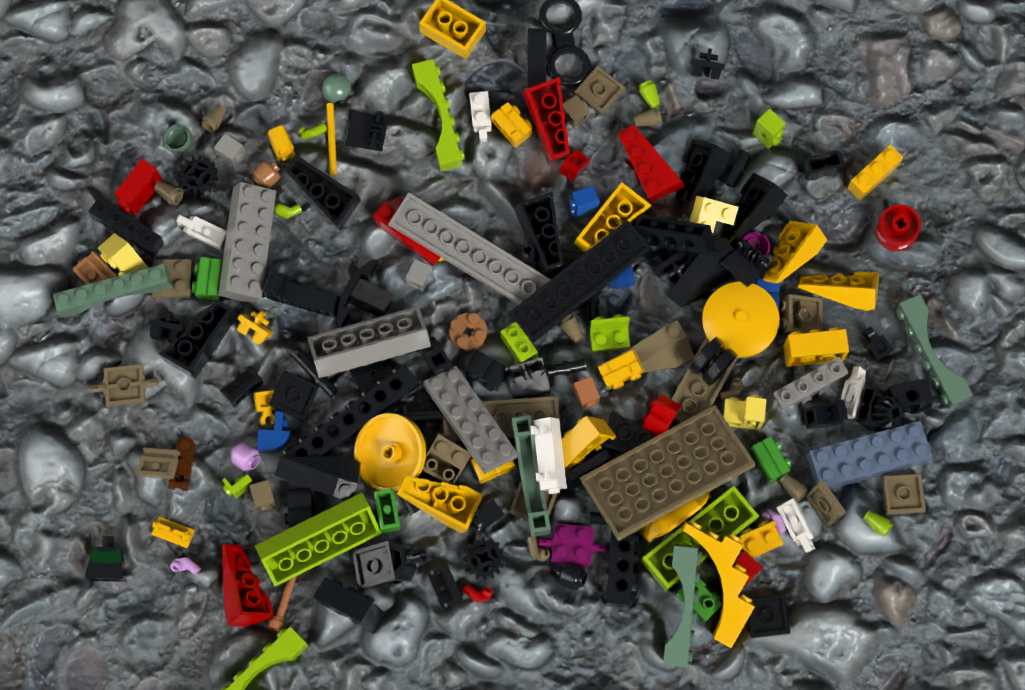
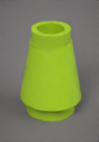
(649, 93)
(878, 523)

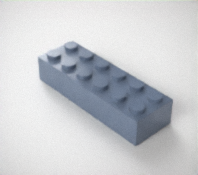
(870, 456)

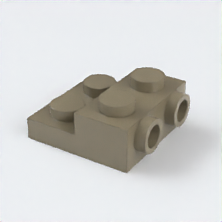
(800, 314)

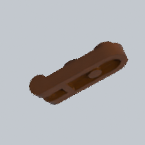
(185, 464)

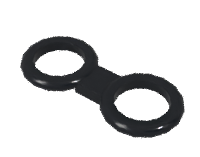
(565, 42)

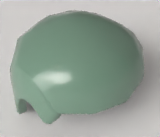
(336, 87)
(178, 138)

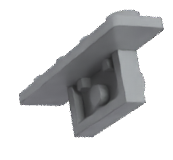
(810, 384)

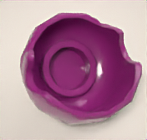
(759, 241)

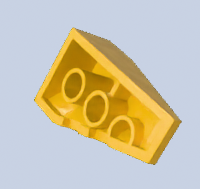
(797, 245)
(853, 290)
(444, 502)

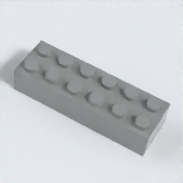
(247, 243)
(369, 342)

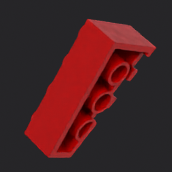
(549, 117)
(650, 167)

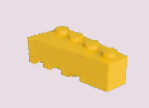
(620, 207)

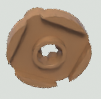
(470, 321)

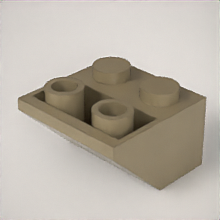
(445, 458)

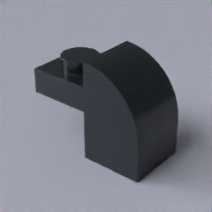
(825, 415)

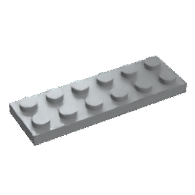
(470, 419)

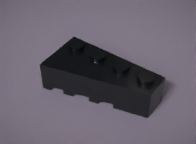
(328, 194)
(541, 231)
(199, 341)

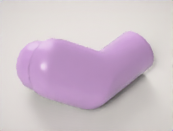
(773, 516)
(185, 564)

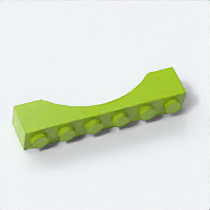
(447, 149)
(285, 648)

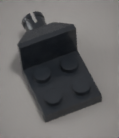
(386, 563)

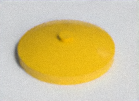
(741, 318)
(389, 450)

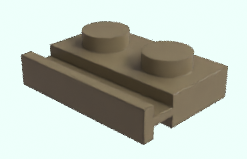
(158, 463)

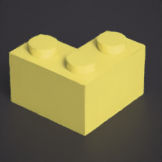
(709, 211)
(121, 255)
(745, 414)

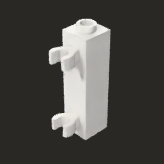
(549, 455)

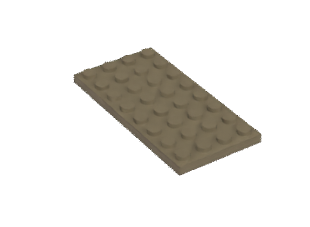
(667, 472)

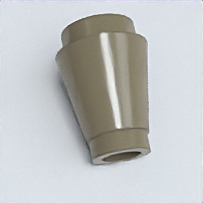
(214, 118)
(649, 118)
(170, 193)
(571, 328)
(794, 487)

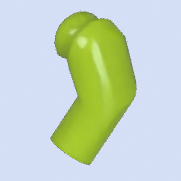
(313, 132)

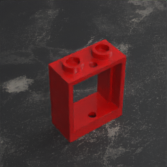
(137, 187)

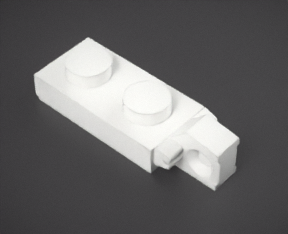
(480, 114)
(203, 231)
(852, 391)
(797, 524)

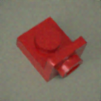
(574, 165)

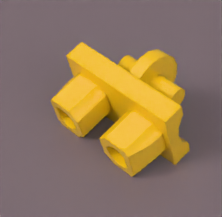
(261, 331)

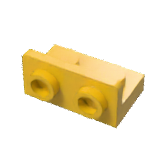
(761, 539)

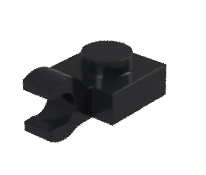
(878, 346)

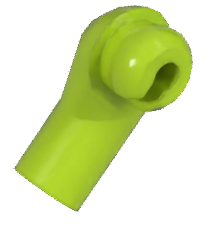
(285, 211)

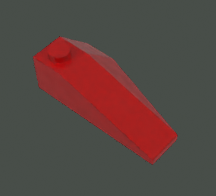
(383, 217)
(243, 597)

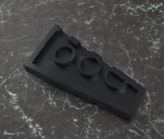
(627, 434)

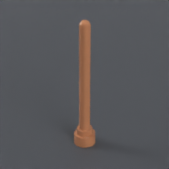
(277, 622)

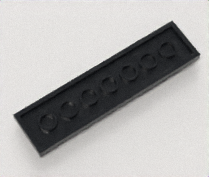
(580, 281)

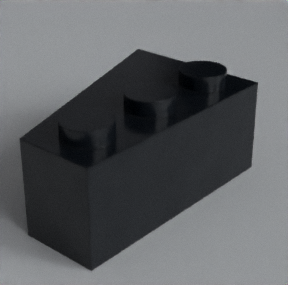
(349, 603)

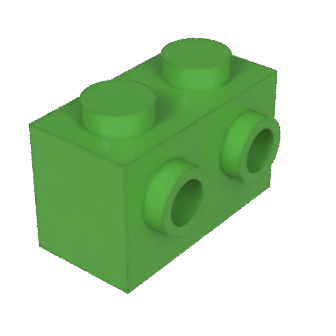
(707, 602)

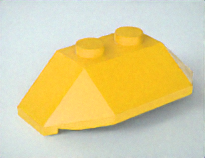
(672, 520)

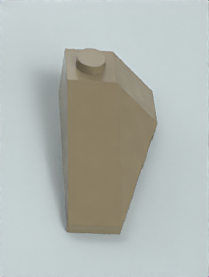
(664, 349)

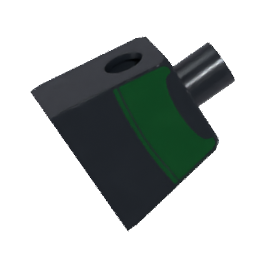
(106, 563)

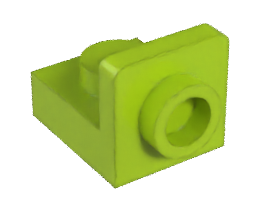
(240, 486)

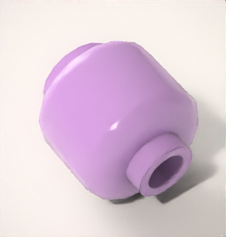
(245, 456)

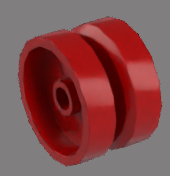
(898, 227)

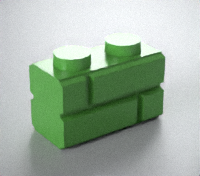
(208, 278)
(770, 459)
(387, 511)

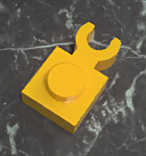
(261, 404)

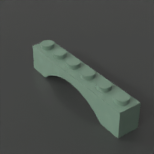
(138, 282)
(951, 386)
(528, 466)
(685, 564)

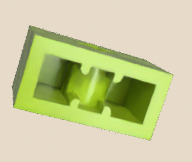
(769, 129)
(518, 343)

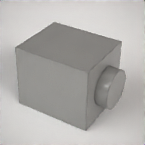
(229, 150)
(419, 274)

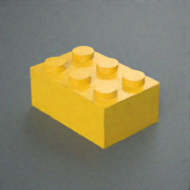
(452, 27)
(815, 347)

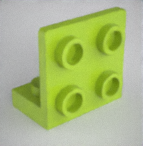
(609, 333)

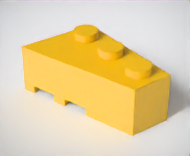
(583, 439)

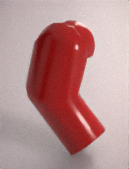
(478, 595)

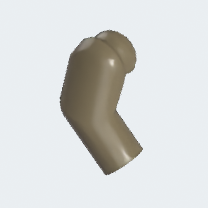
(734, 390)
(535, 551)

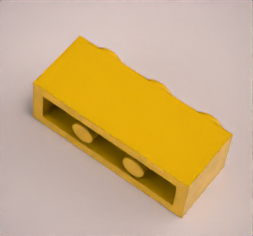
(875, 172)

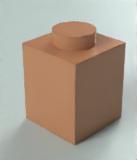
(586, 393)

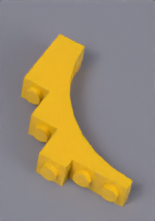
(735, 608)

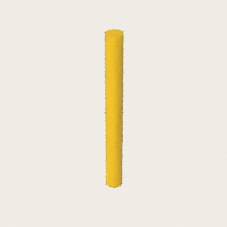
(331, 139)

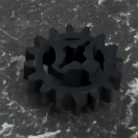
(207, 173)
(493, 562)

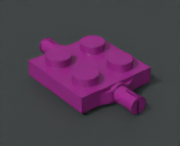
(572, 544)

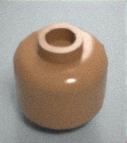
(266, 174)

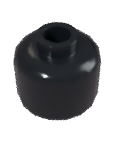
(572, 575)

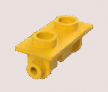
(172, 532)

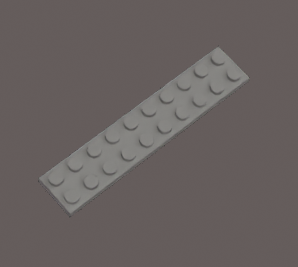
(466, 250)

